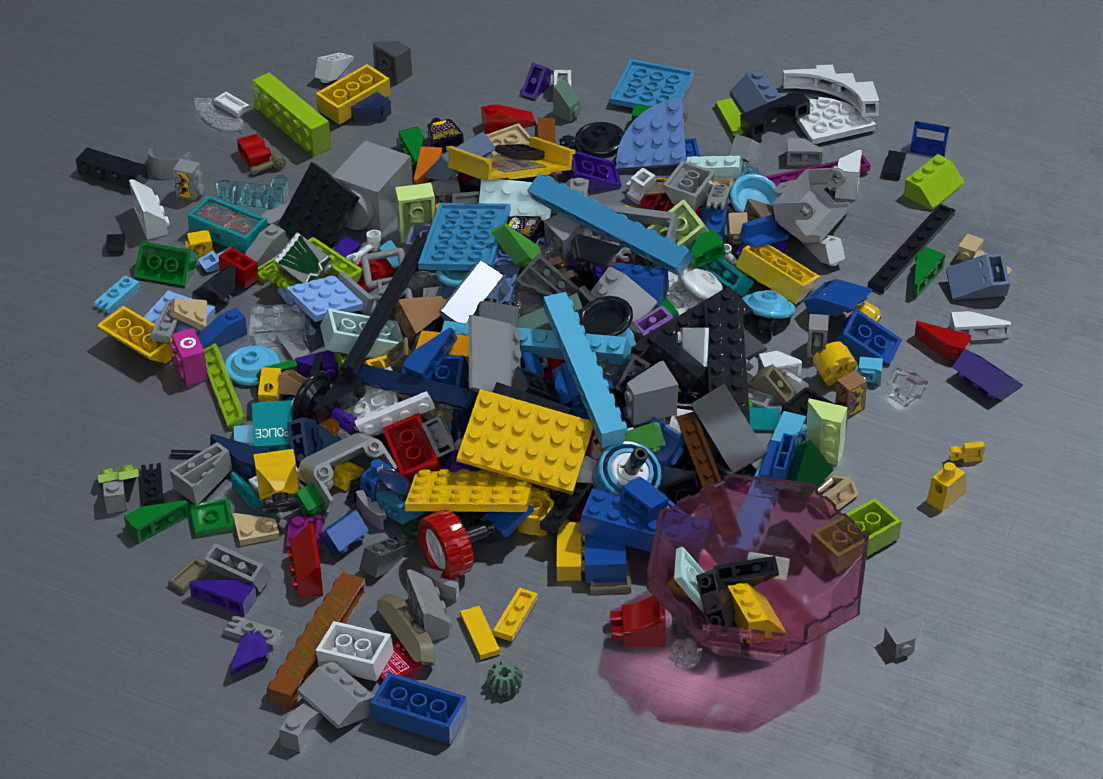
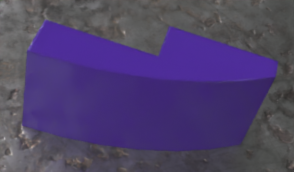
(347, 246)

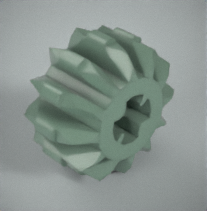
(504, 679)

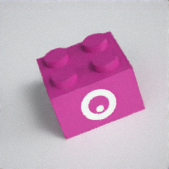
(189, 357)

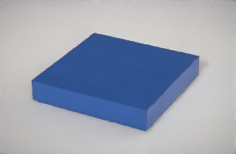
(507, 522)

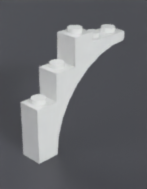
(843, 85)

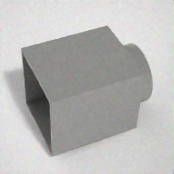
(373, 175)

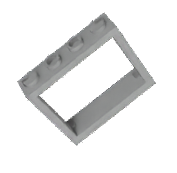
(647, 216)

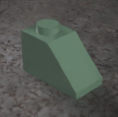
(565, 101)

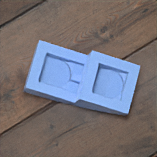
(210, 261)

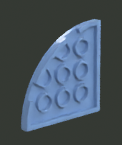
(654, 138)

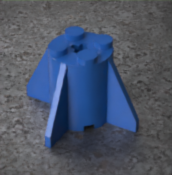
(568, 392)

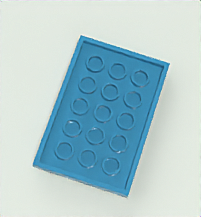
(463, 236)

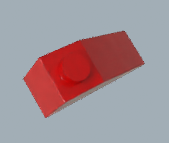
(499, 117)
(943, 340)

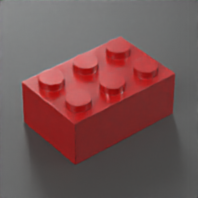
(411, 447)

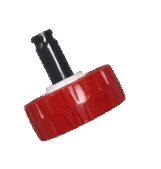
(448, 543)

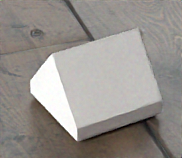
(796, 382)

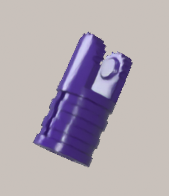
(345, 420)

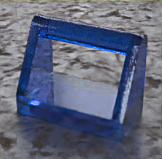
(929, 146)

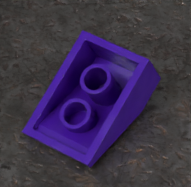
(600, 172)

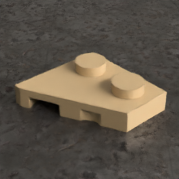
(190, 311)

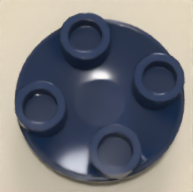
(394, 482)

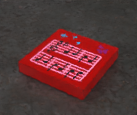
(400, 662)

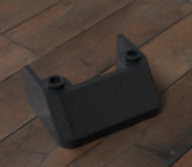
(587, 254)

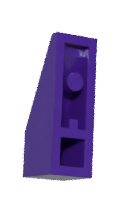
(225, 594)

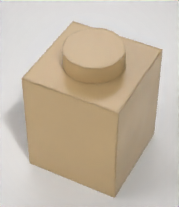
(969, 247)

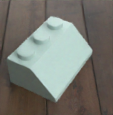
(723, 166)

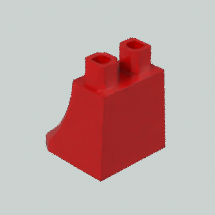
(641, 624)

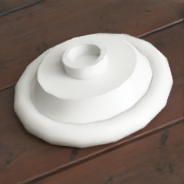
(700, 282)

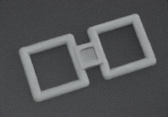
(382, 283)

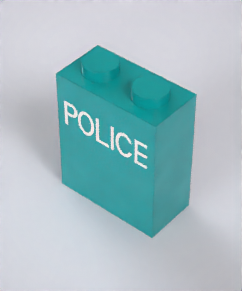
(270, 425)

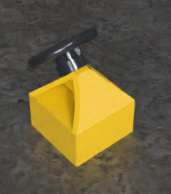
(277, 480)

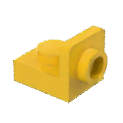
(345, 473)

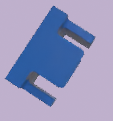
(674, 444)

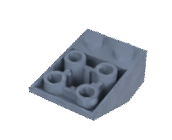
(979, 277)

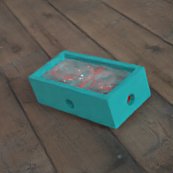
(226, 223)

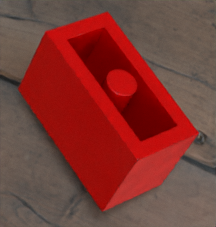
(245, 267)

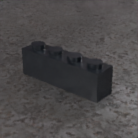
(110, 168)

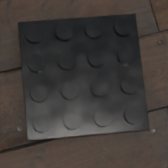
(319, 207)

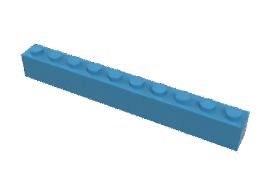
(610, 224)

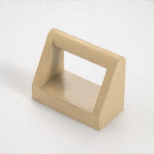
(842, 492)

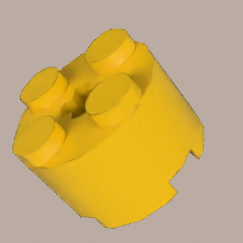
(834, 362)
(542, 505)

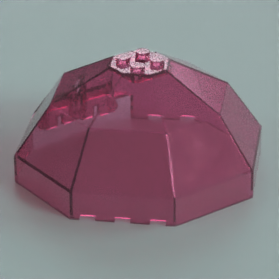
(773, 520)

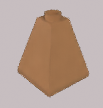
(417, 314)

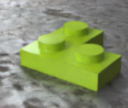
(126, 472)

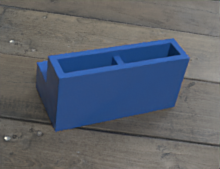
(778, 458)

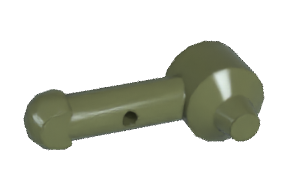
(277, 161)

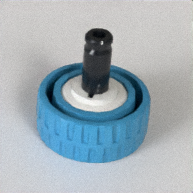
(622, 464)

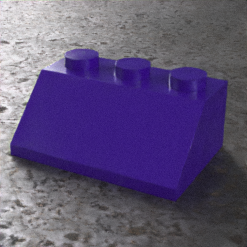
(985, 375)

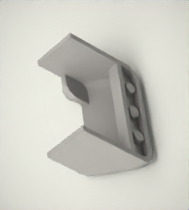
(318, 466)

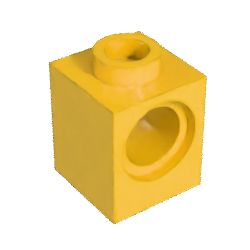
(199, 242)

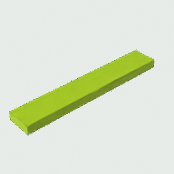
(223, 387)

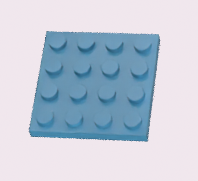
(650, 84)

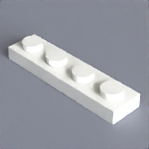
(376, 421)

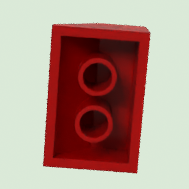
(305, 563)

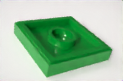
(212, 517)

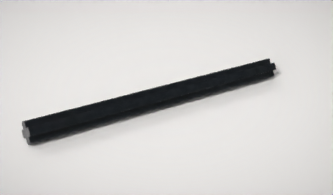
(383, 309)

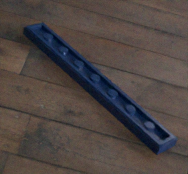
(413, 385)

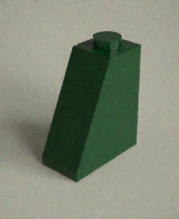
(808, 465)

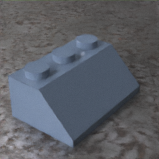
(754, 91)

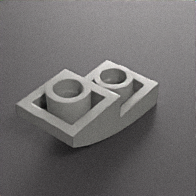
(752, 368)
(370, 509)
(448, 588)

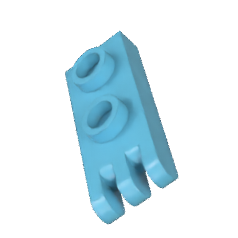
(117, 294)

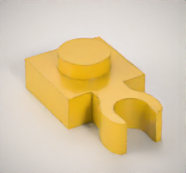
(969, 452)

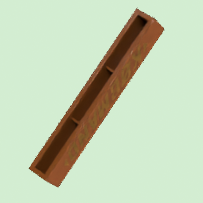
(302, 660)

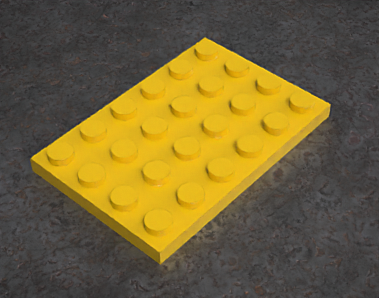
(525, 441)
(467, 492)

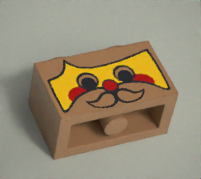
(851, 393)

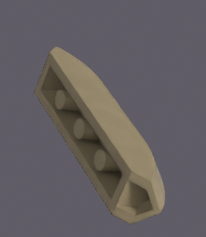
(407, 630)

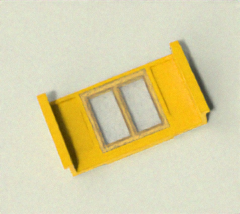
(555, 159)

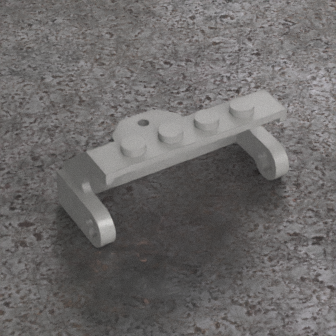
(805, 205)

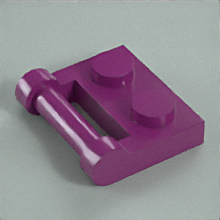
(298, 523)

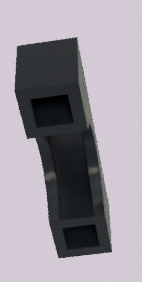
(793, 106)

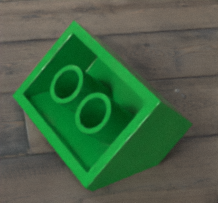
(165, 263)

